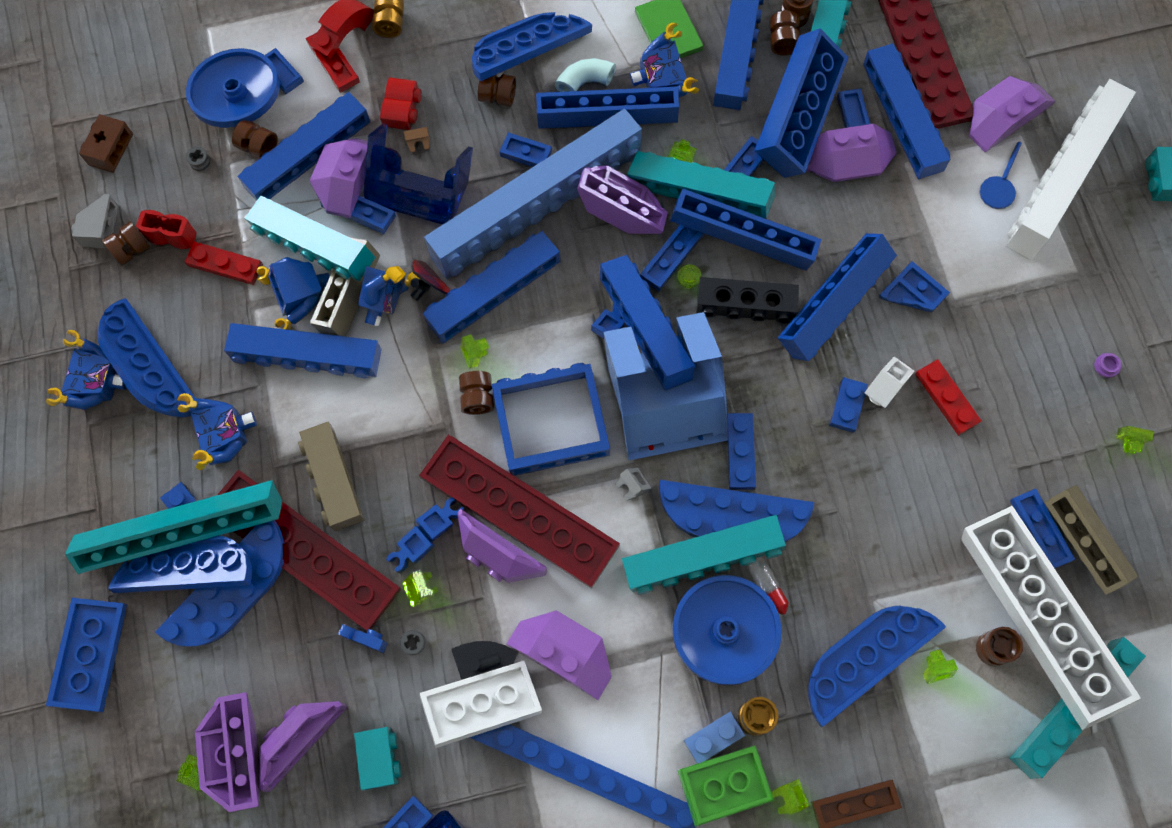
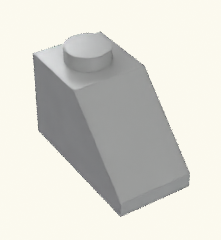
(95, 222)

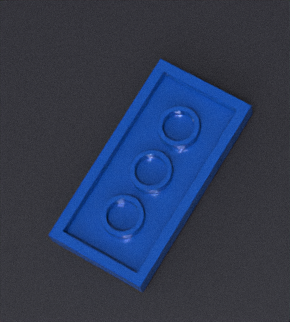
(87, 655)

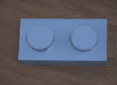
(714, 738)

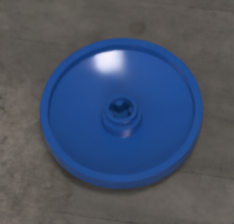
(232, 87)
(726, 630)

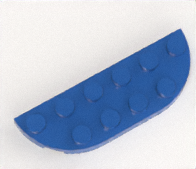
(525, 41)
(140, 360)
(709, 509)
(190, 566)
(215, 611)
(867, 657)

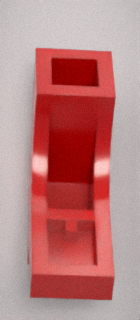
(338, 22)

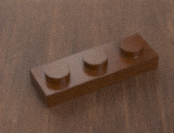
(856, 804)

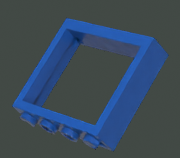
(557, 457)

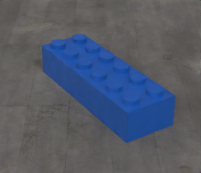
(801, 104)

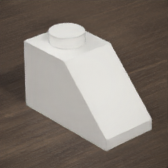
(889, 382)

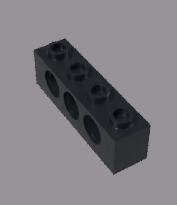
(758, 292)

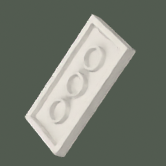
(480, 704)

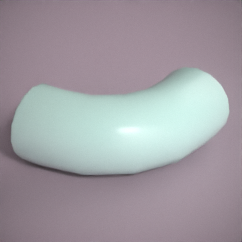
(585, 71)

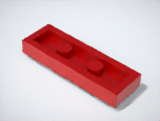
(337, 68)
(223, 263)
(948, 397)

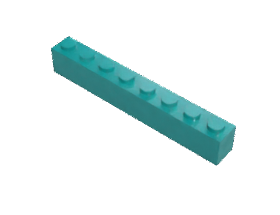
(174, 527)

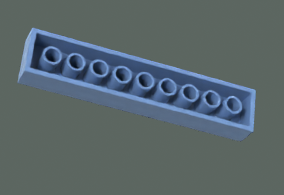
(531, 195)

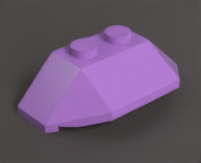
(1006, 110)
(852, 153)
(340, 176)
(621, 201)
(496, 553)
(564, 650)
(293, 738)
(229, 753)

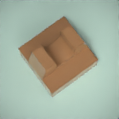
(415, 135)

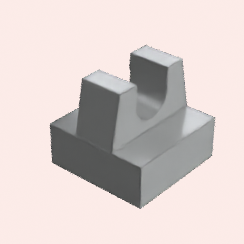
(635, 481)

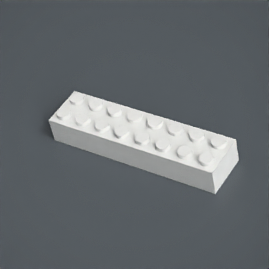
(1069, 169)
(1049, 618)

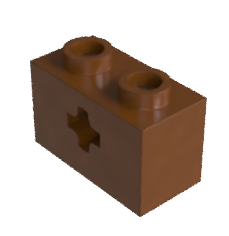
(106, 143)

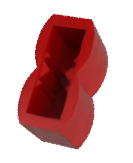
(400, 103)
(166, 229)

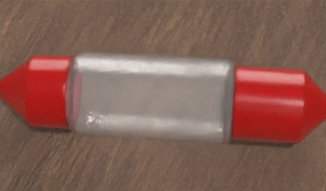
(765, 579)

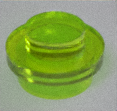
(689, 275)

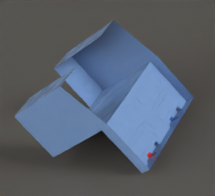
(674, 418)

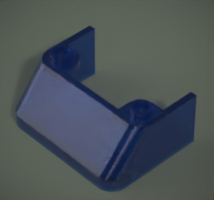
(411, 192)

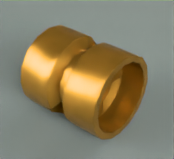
(388, 18)
(758, 716)

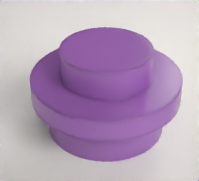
(1107, 365)

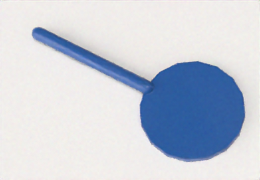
(997, 190)

